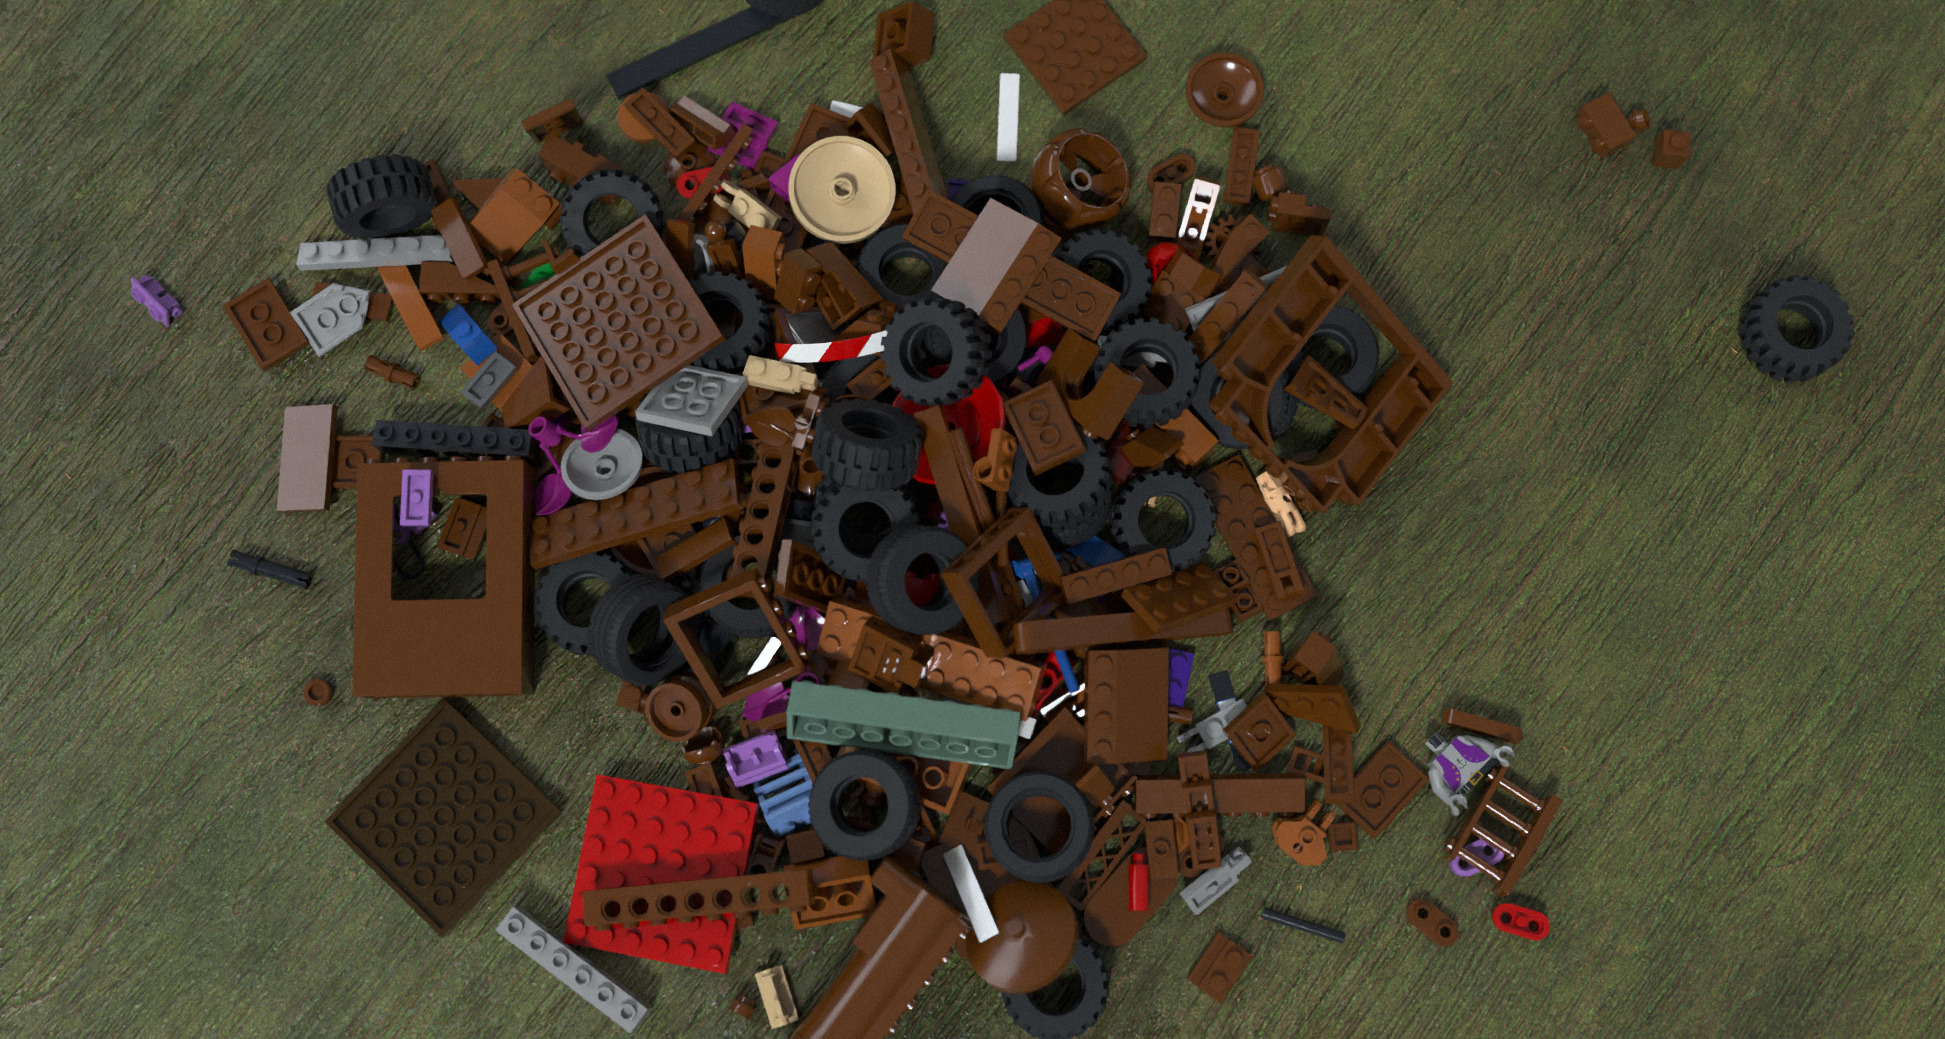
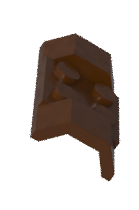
(1179, 287)

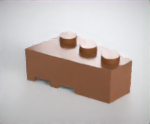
(763, 259)

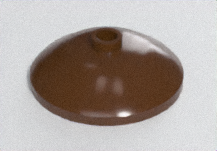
(1227, 76)

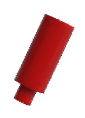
(1138, 884)

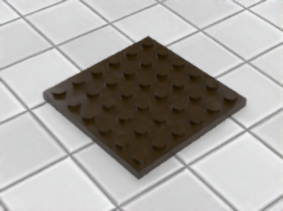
(443, 817)

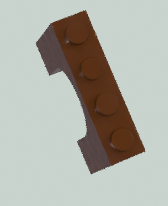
(1106, 403)

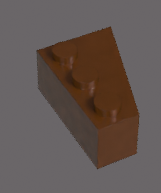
(571, 163)
(842, 290)
(1315, 661)

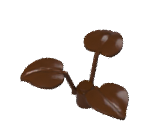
(774, 426)

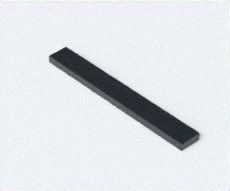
(691, 51)

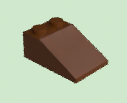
(511, 215)

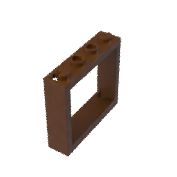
(1024, 525)
(676, 622)

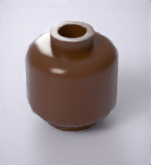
(1270, 181)

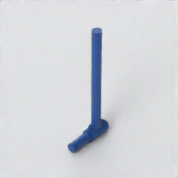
(1024, 569)

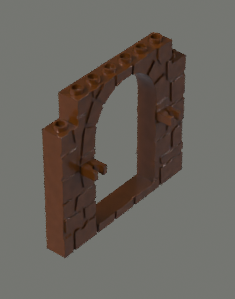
(1273, 337)

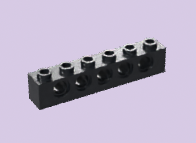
(449, 441)

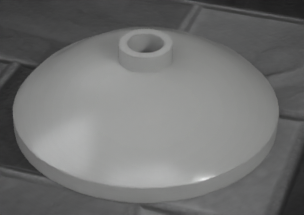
(585, 471)

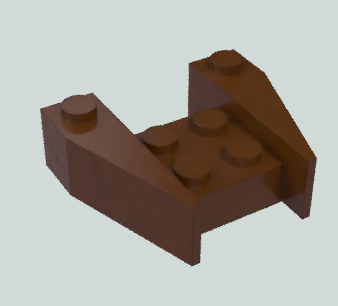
(1234, 253)

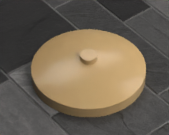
(841, 189)

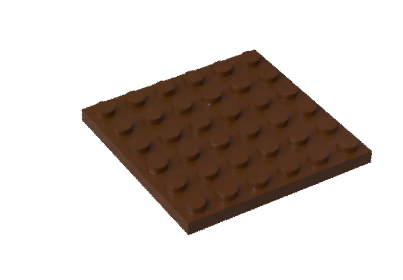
(617, 322)

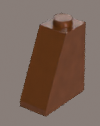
(535, 397)

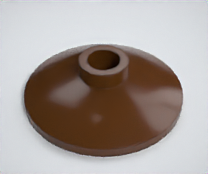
(674, 169)

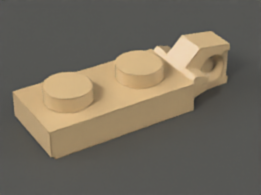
(778, 375)

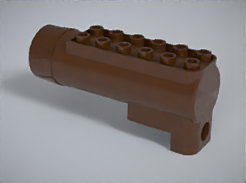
(896, 956)

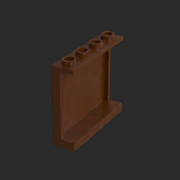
(1058, 750)

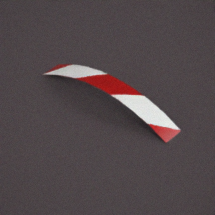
(831, 350)

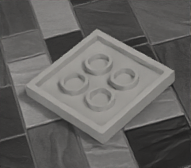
(693, 400)

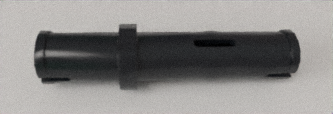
(258, 565)

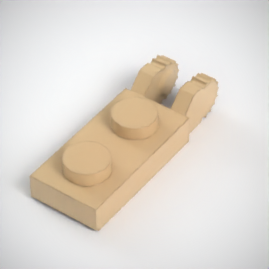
(747, 207)

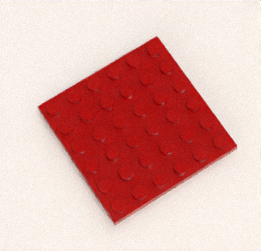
(659, 837)

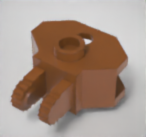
(1301, 830)

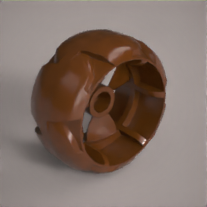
(1062, 197)

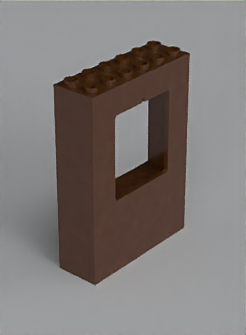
(448, 643)

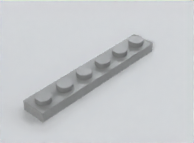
(372, 253)

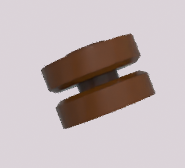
(679, 707)

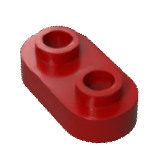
(697, 177)
(1519, 920)

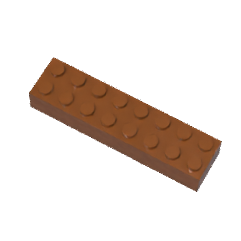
(957, 663)

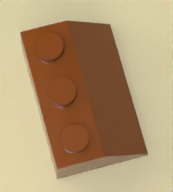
(839, 889)

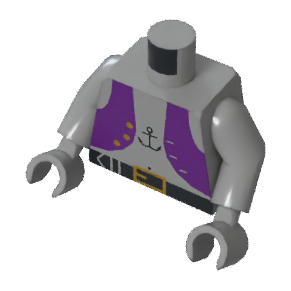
(1461, 765)

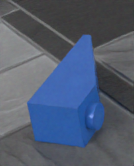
(468, 334)

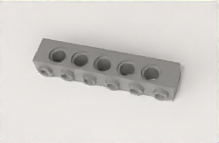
(574, 969)

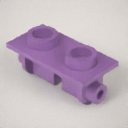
(147, 292)

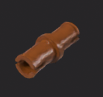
(1272, 657)

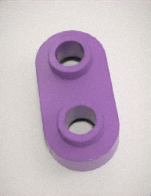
(1477, 848)

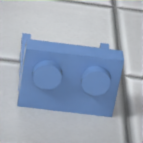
(790, 808)

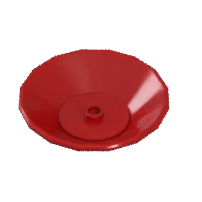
(974, 415)

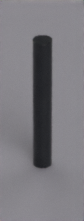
(1303, 925)

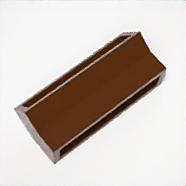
(701, 123)

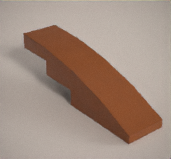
(411, 305)

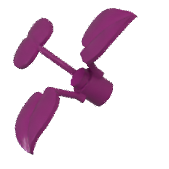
(552, 490)
(774, 698)

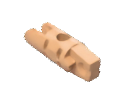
(1280, 504)

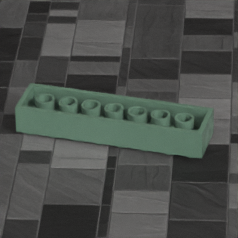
(902, 724)

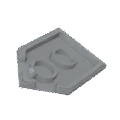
(332, 316)

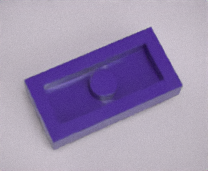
(1178, 676)

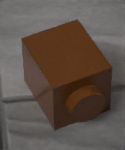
(1671, 149)
(805, 847)

